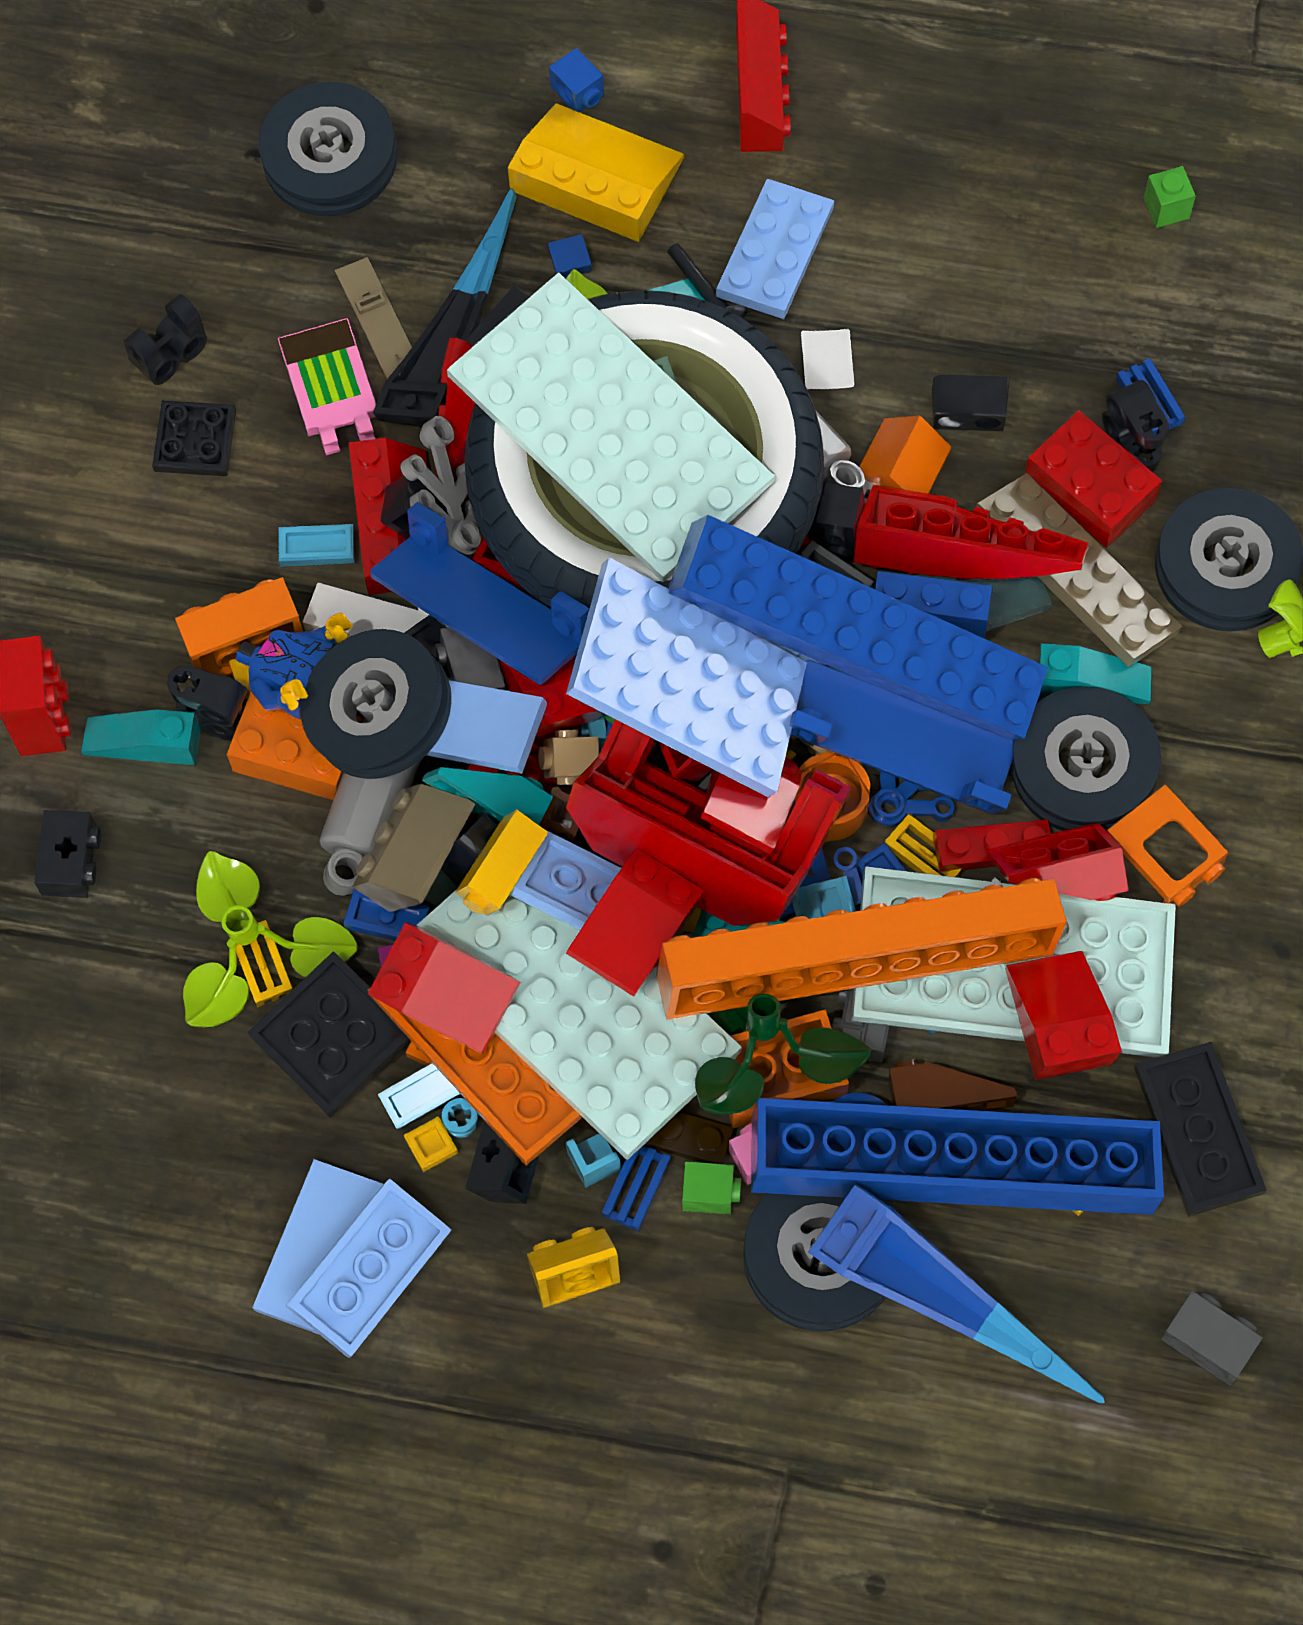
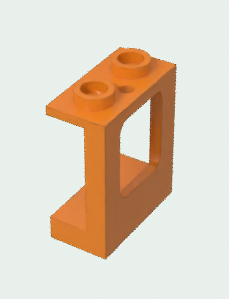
(1148, 819)

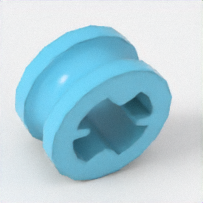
(452, 1126)

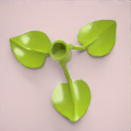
(1289, 632)
(224, 895)

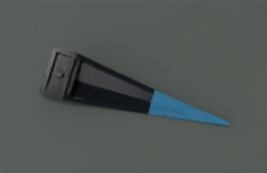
(415, 386)

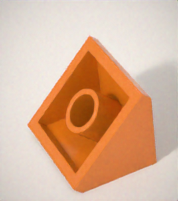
(905, 455)

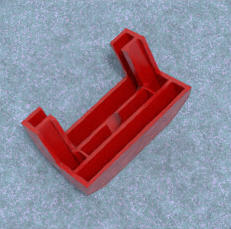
(633, 805)

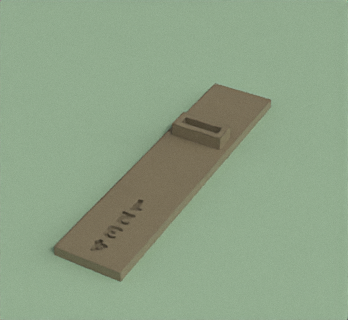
(374, 314)

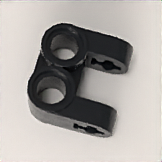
(176, 340)
(1130, 419)
(216, 700)

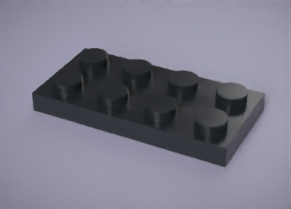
(1200, 1129)

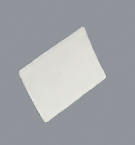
(827, 359)

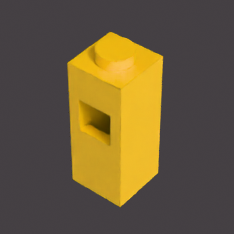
(501, 863)

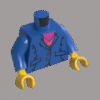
(285, 662)

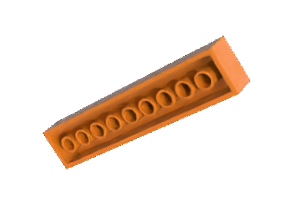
(860, 947)

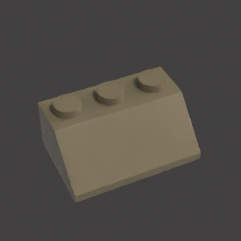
(411, 846)

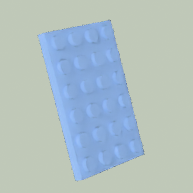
(687, 678)

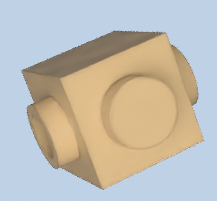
(567, 756)

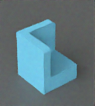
(593, 1159)

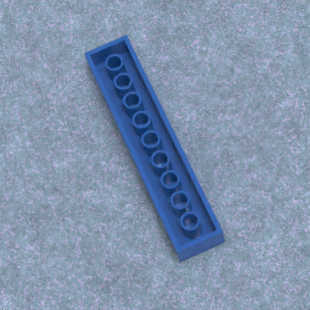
(855, 628)
(956, 1156)

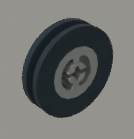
(320, 118)
(1246, 528)
(1092, 722)
(399, 727)
(778, 1280)

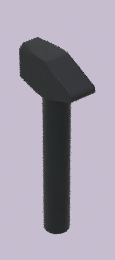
(700, 282)

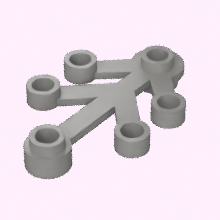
(461, 531)

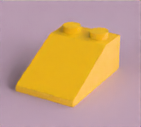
(574, 1266)

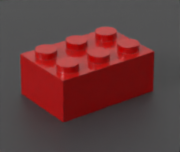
(1093, 478)
(33, 697)

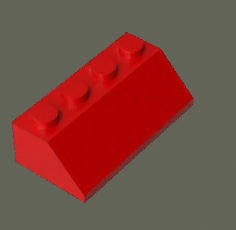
(760, 77)
(374, 467)

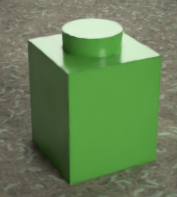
(1169, 197)
(710, 1188)

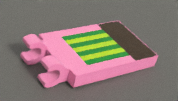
(329, 381)

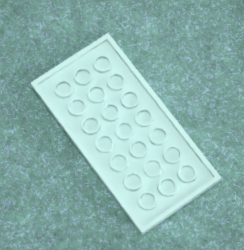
(608, 424)
(1121, 938)
(580, 1032)

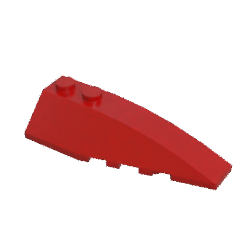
(939, 539)

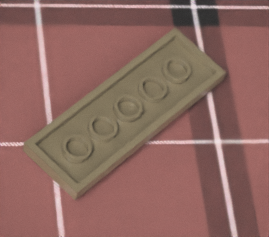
(1100, 592)

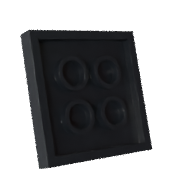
(329, 1035)

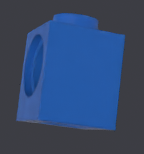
(576, 81)

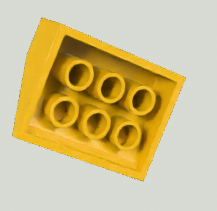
(593, 171)

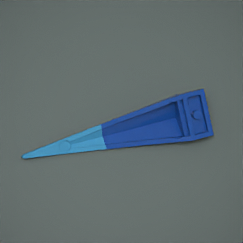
(890, 1256)

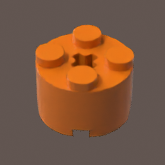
(857, 802)

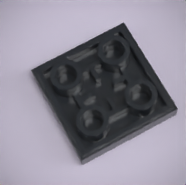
(194, 438)

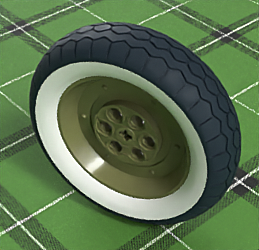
(730, 371)

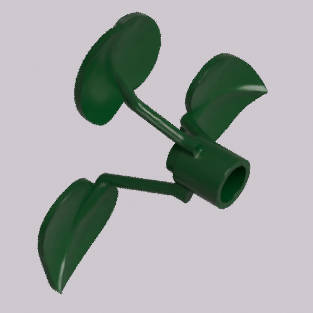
(731, 1088)

